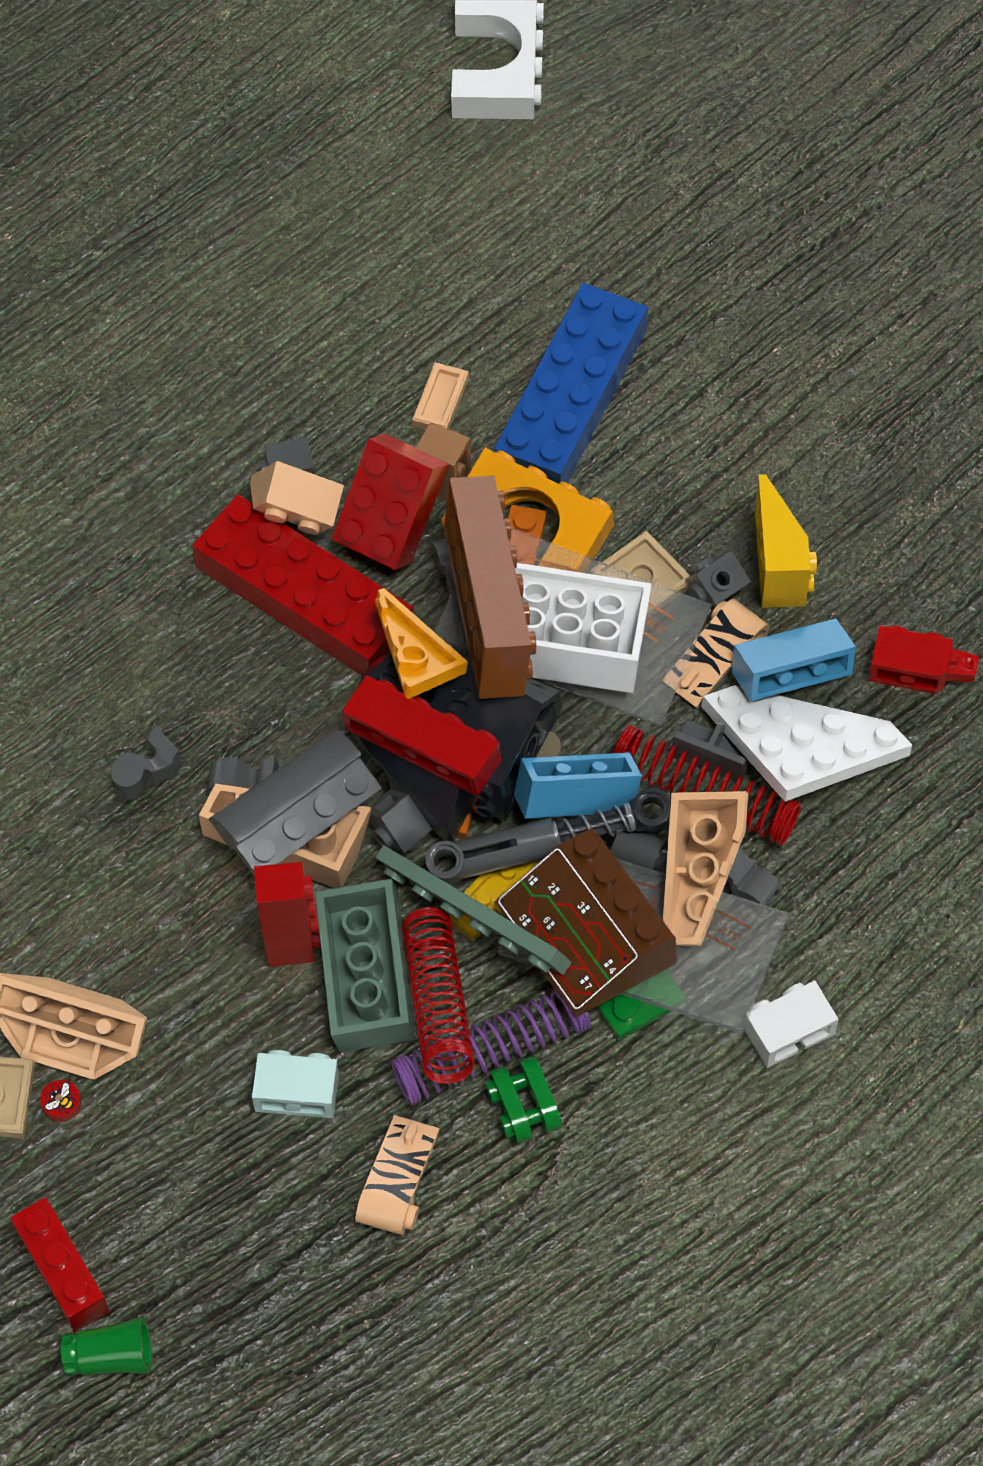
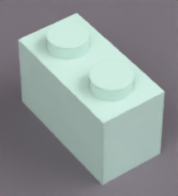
(295, 1084)

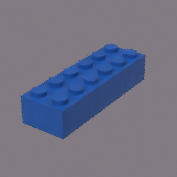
(574, 382)

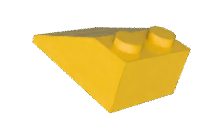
(782, 551)

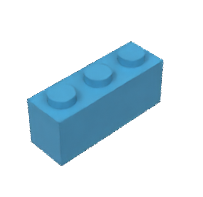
(793, 659)
(575, 784)

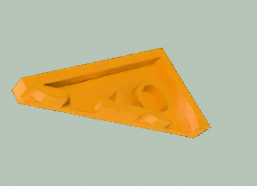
(417, 651)

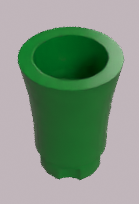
(108, 1349)

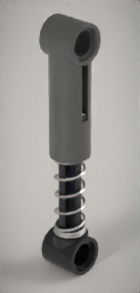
(539, 838)

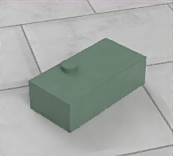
(365, 966)

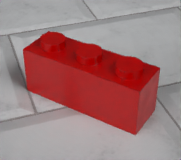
(60, 1264)

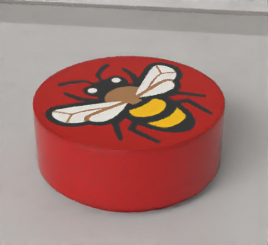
(60, 1100)

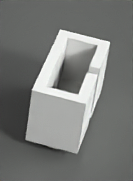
(796, 1016)

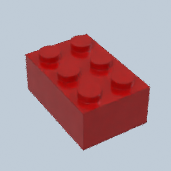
(390, 501)

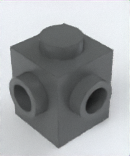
(716, 578)
(398, 822)

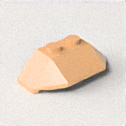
(68, 1025)

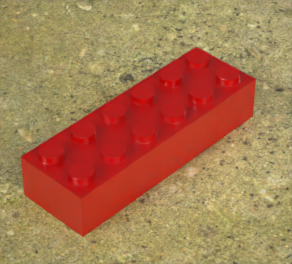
(295, 583)

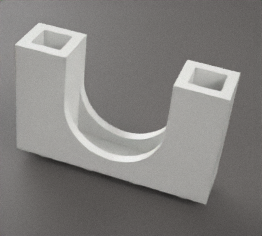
(510, 89)

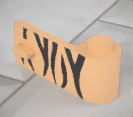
(714, 649)
(395, 1176)

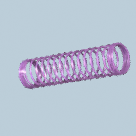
(406, 1078)

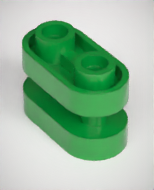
(515, 1120)

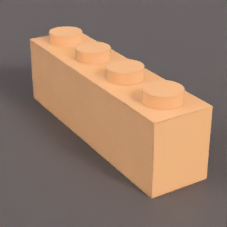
(325, 857)

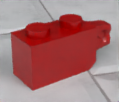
(919, 660)

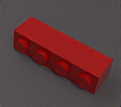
(422, 735)
(287, 913)

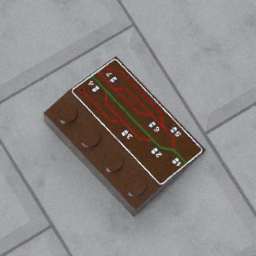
(594, 917)

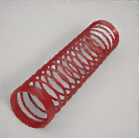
(784, 818)
(444, 1044)

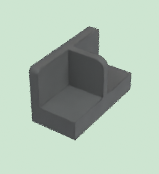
(710, 746)

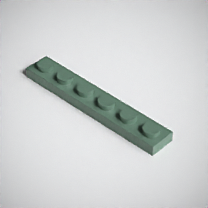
(482, 918)

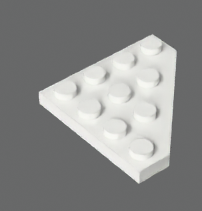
(804, 743)

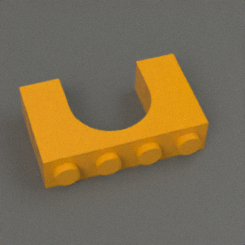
(582, 521)

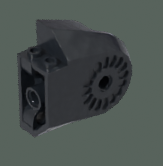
(509, 719)

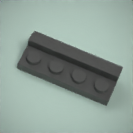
(296, 802)

